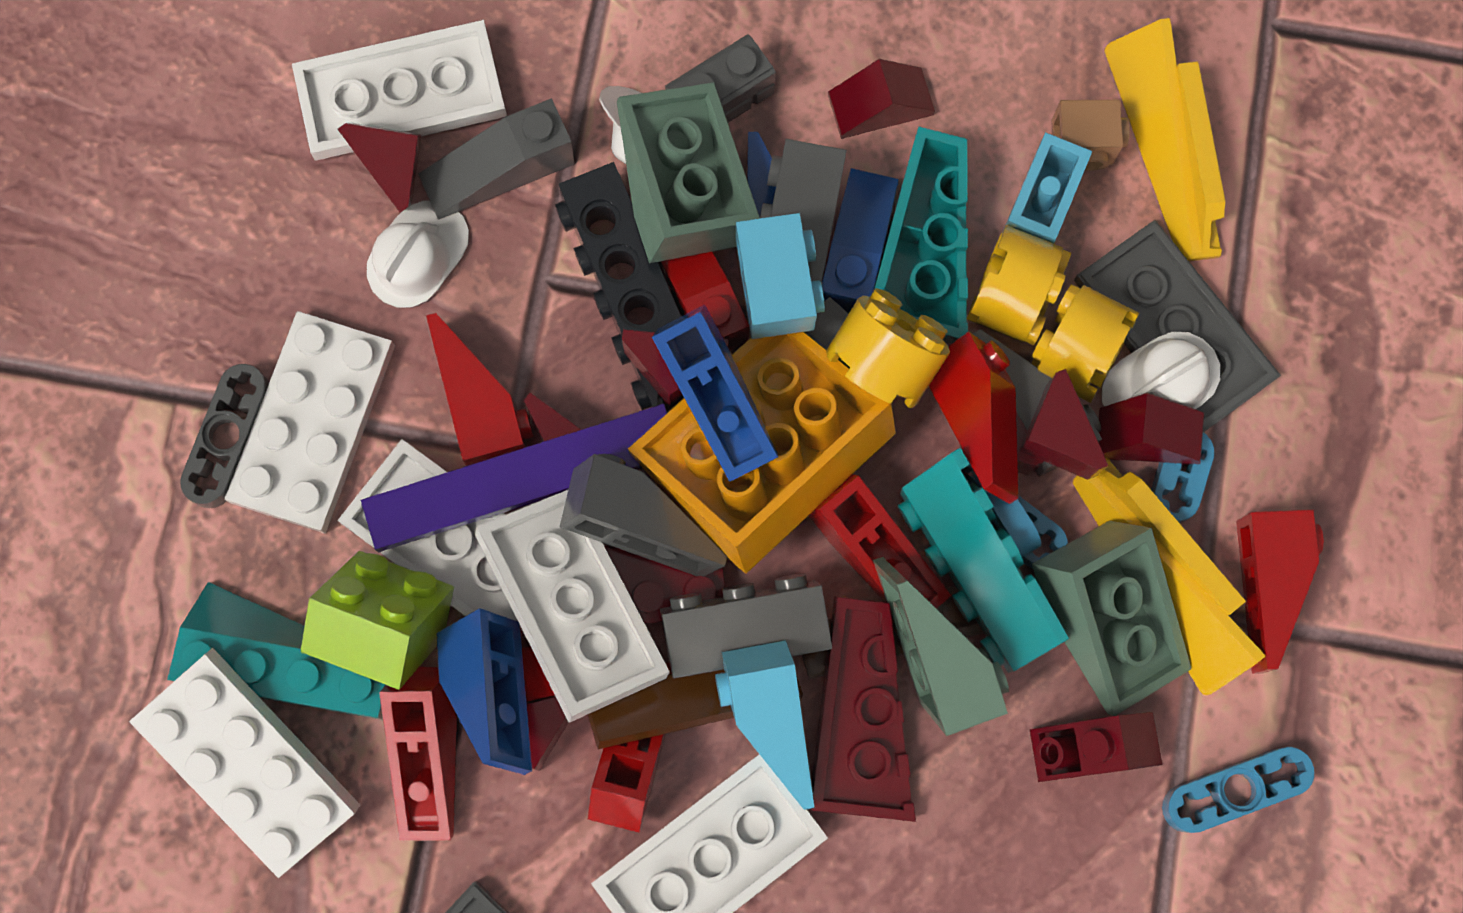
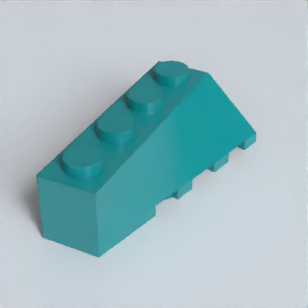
(929, 234)
(980, 564)
(268, 656)

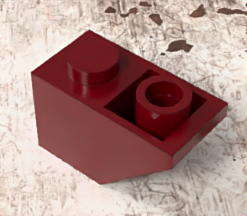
(1096, 746)

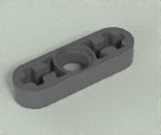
(196, 464)

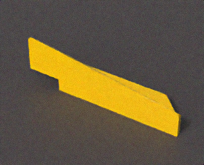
(1172, 134)

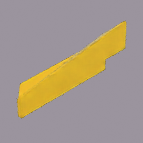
(1197, 587)

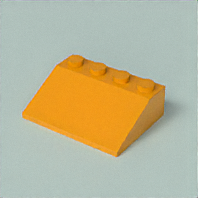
(817, 425)

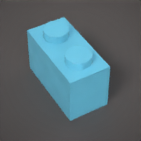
(1049, 188)
(777, 275)

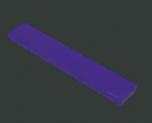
(498, 483)

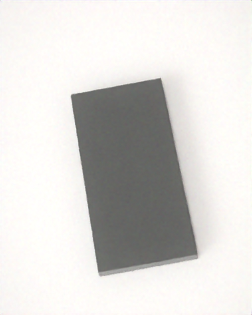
(1172, 297)

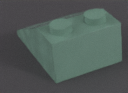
(683, 172)
(1116, 612)
(948, 672)

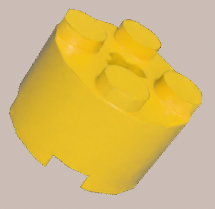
(1019, 285)
(1086, 340)
(889, 348)

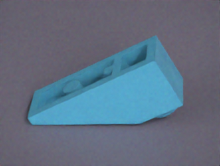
(767, 710)

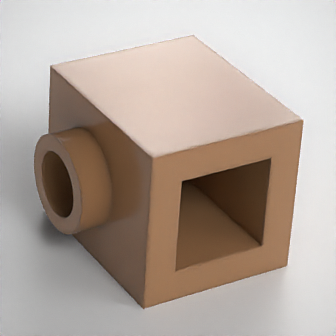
(1093, 126)

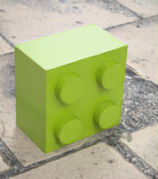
(376, 619)

